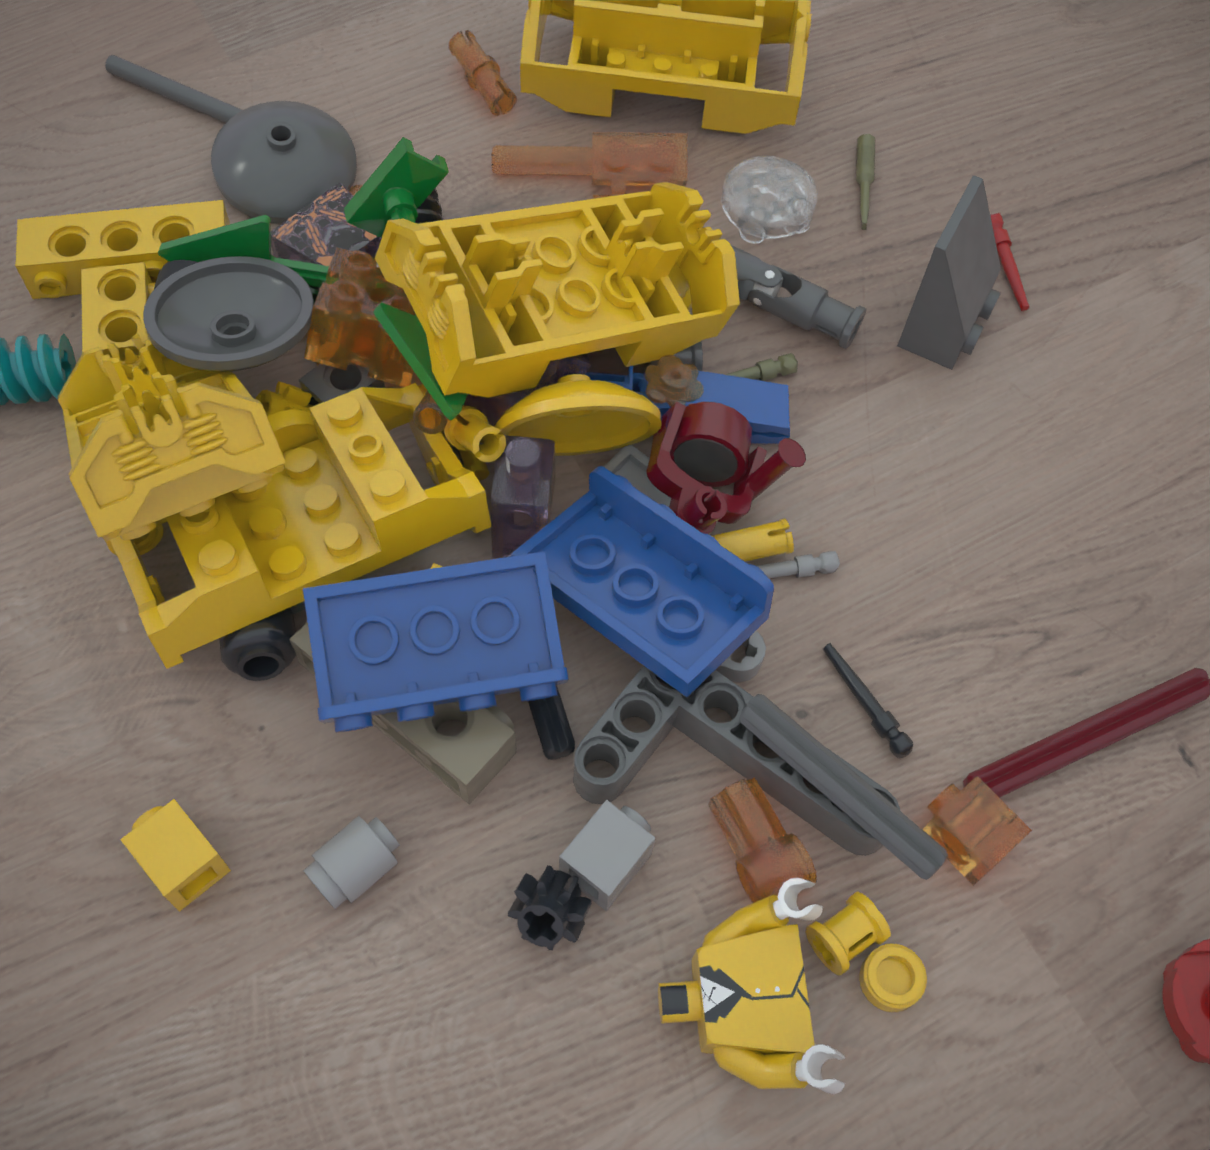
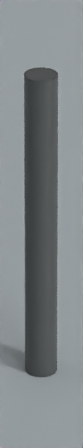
(170, 89)

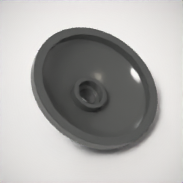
(281, 158)
(228, 313)

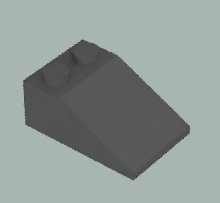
(956, 284)

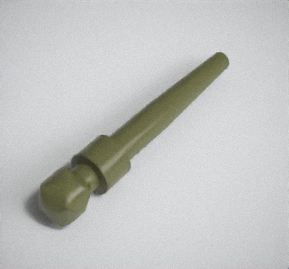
(769, 369)

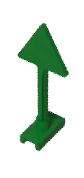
(396, 193)
(242, 239)

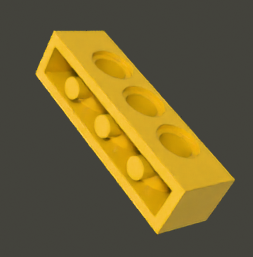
(59, 246)

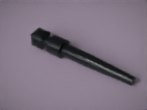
(883, 721)

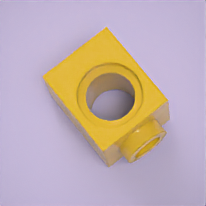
(174, 854)

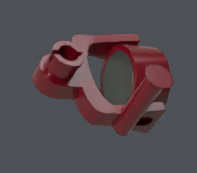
(710, 448)

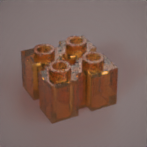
(344, 320)

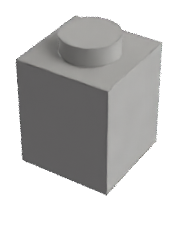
(608, 852)

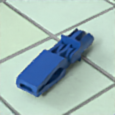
(759, 401)

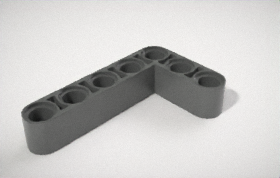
(727, 741)

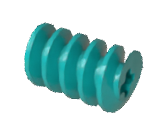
(34, 372)

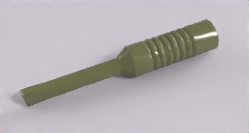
(865, 173)

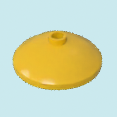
(582, 416)

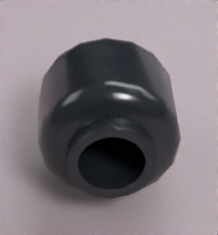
(260, 648)

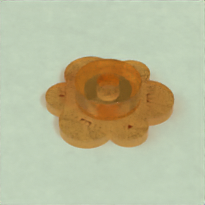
(673, 381)

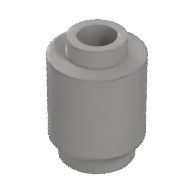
(352, 861)

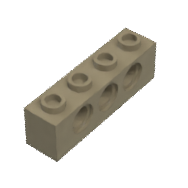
(459, 761)

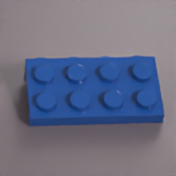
(651, 581)
(434, 640)

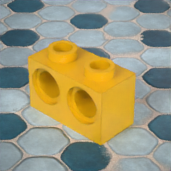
(114, 306)

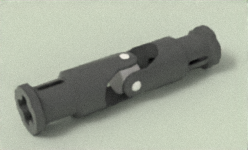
(806, 308)

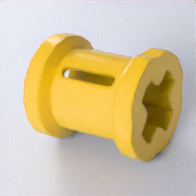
(848, 933)

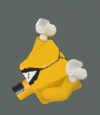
(755, 996)

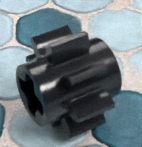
(549, 908)

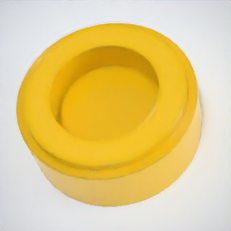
(893, 977)

